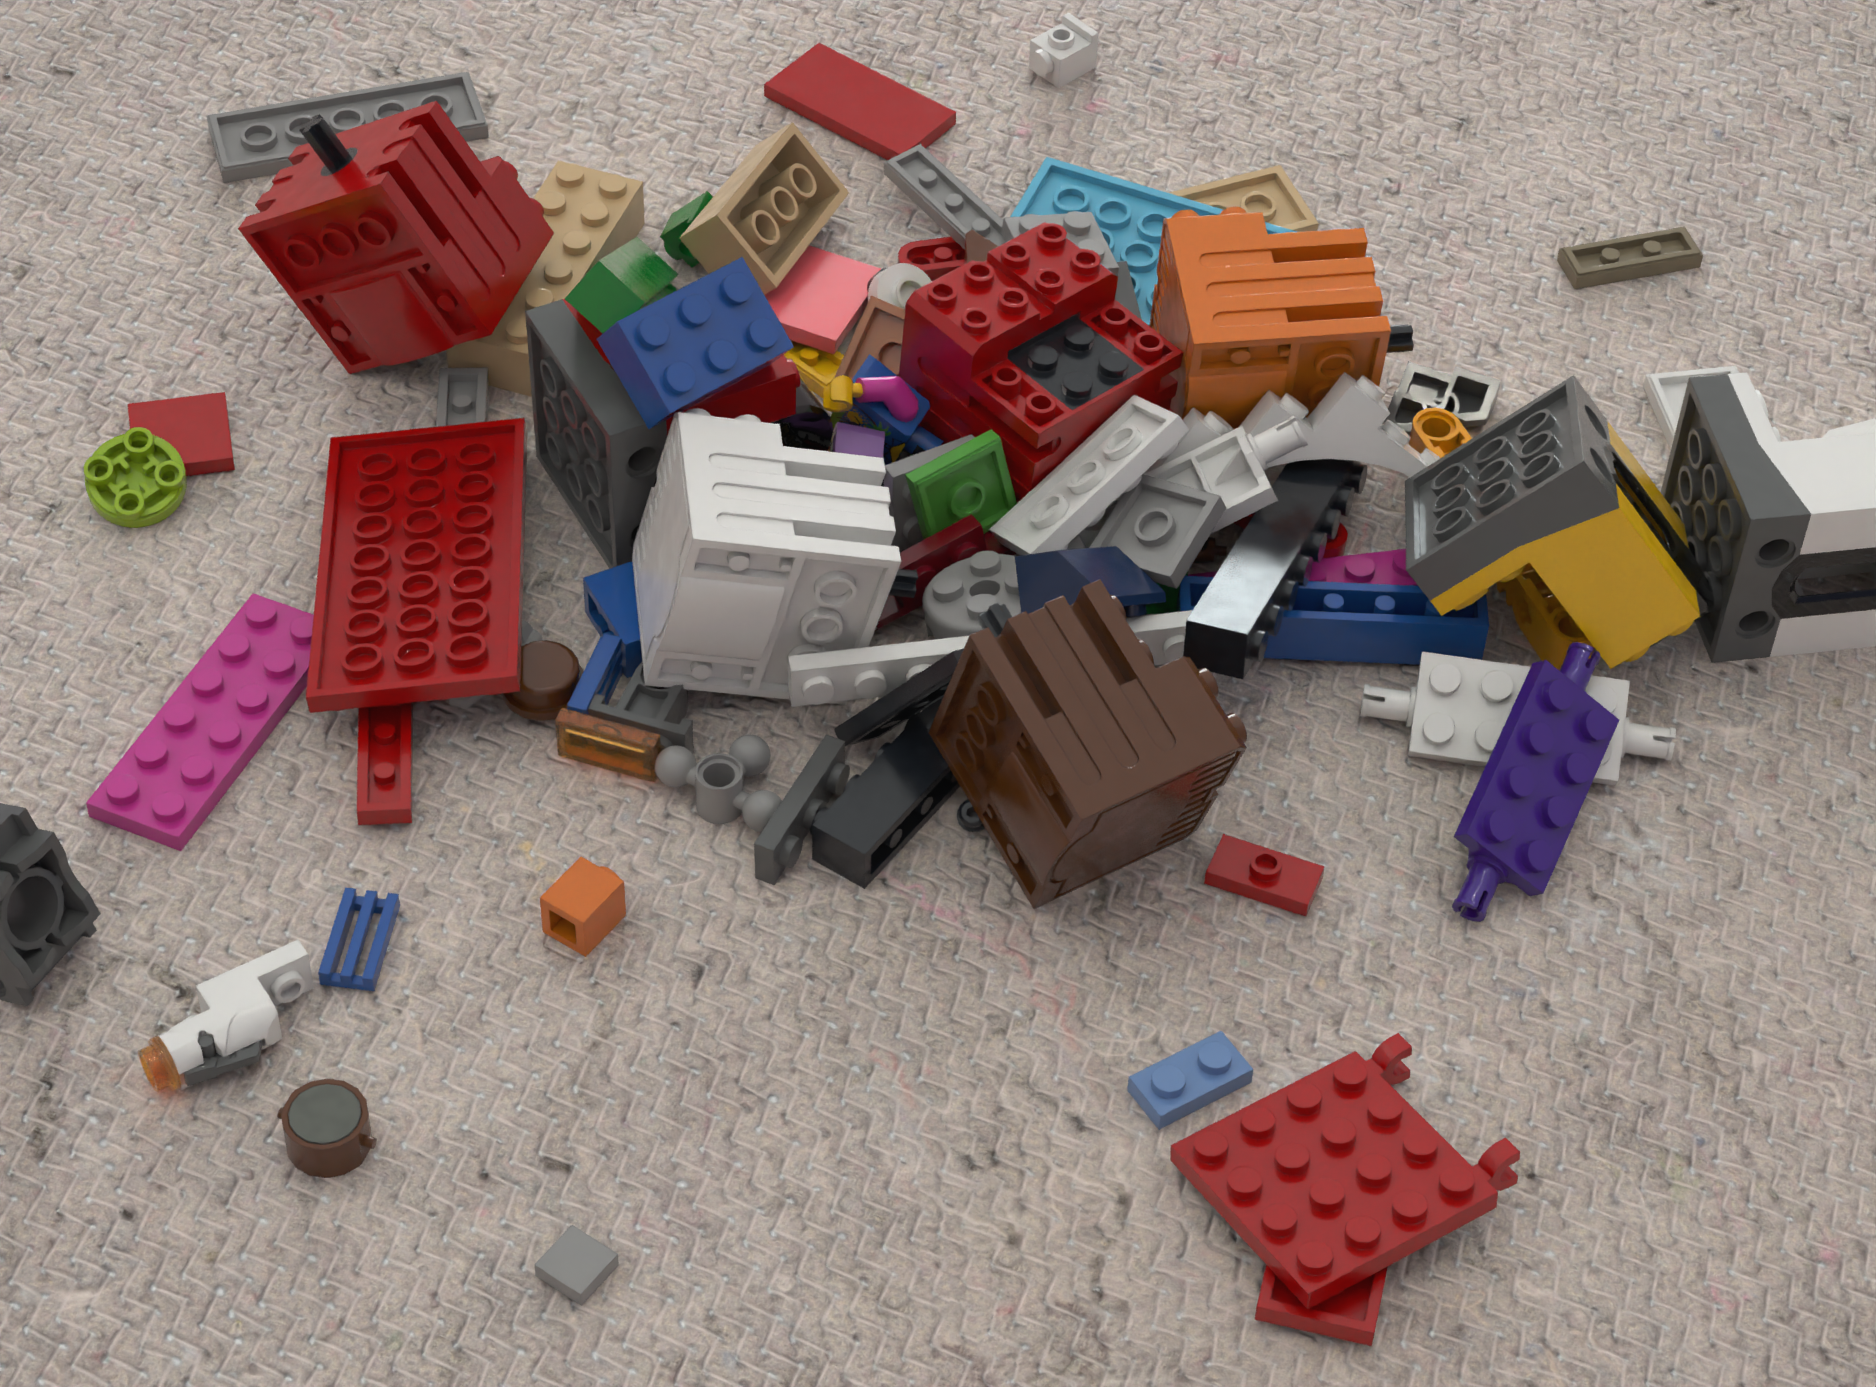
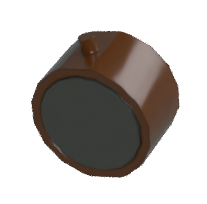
(326, 1128)

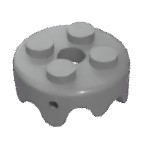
(968, 589)

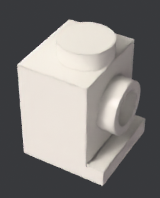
(1064, 51)

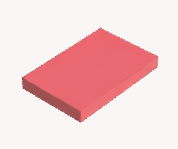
(821, 298)

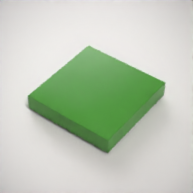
(963, 483)

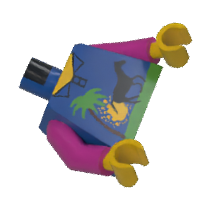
(883, 403)

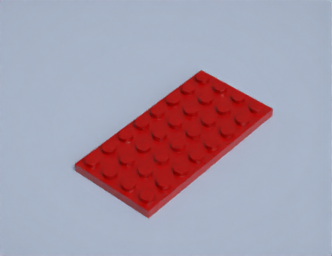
(420, 567)

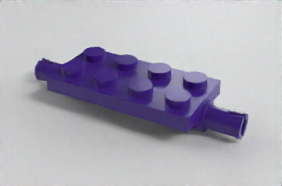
(1534, 782)

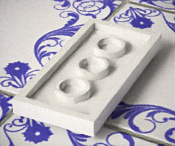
(1091, 478)

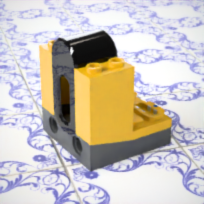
(1572, 503)

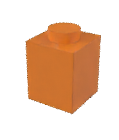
(583, 906)

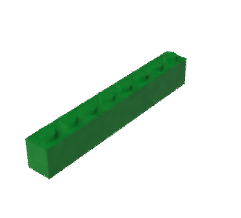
(622, 284)

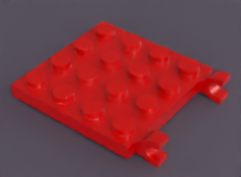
(1340, 1174)

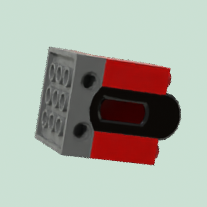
(599, 443)

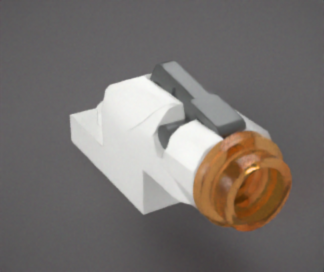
(234, 1020)

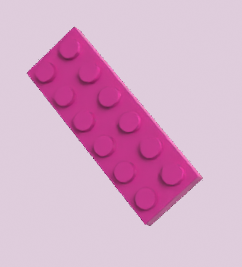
(209, 726)

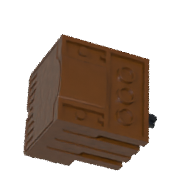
(1080, 742)

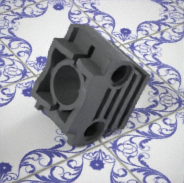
(40, 905)

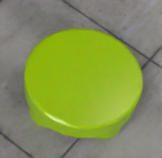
(135, 479)

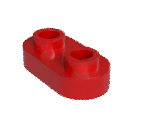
(933, 256)

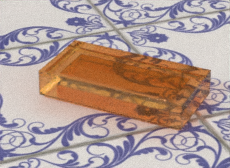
(607, 744)

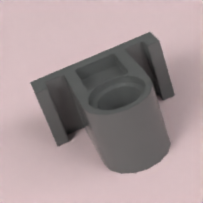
(650, 709)

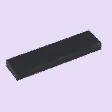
(900, 703)

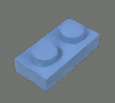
(1189, 1079)

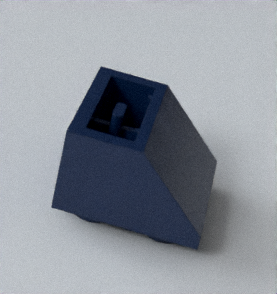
(1065, 572)

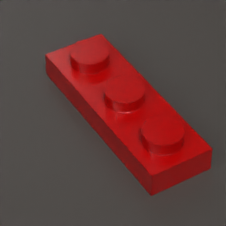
(385, 764)

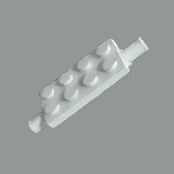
(1225, 467)
(1465, 704)

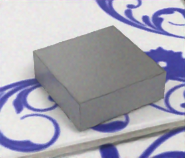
(576, 1265)

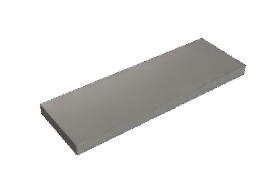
(263, 137)

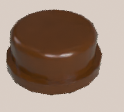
(546, 682)

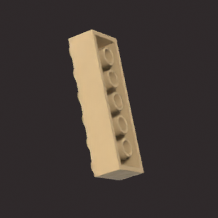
(589, 219)

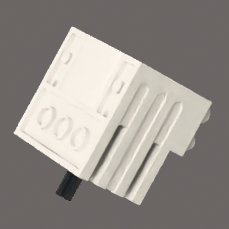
(758, 556)

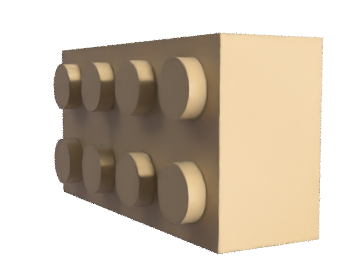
(767, 209)

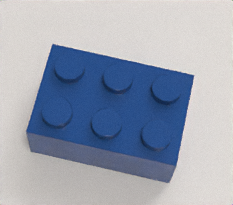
(695, 342)

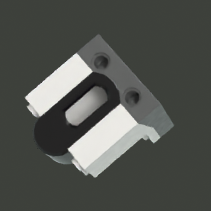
(1769, 516)

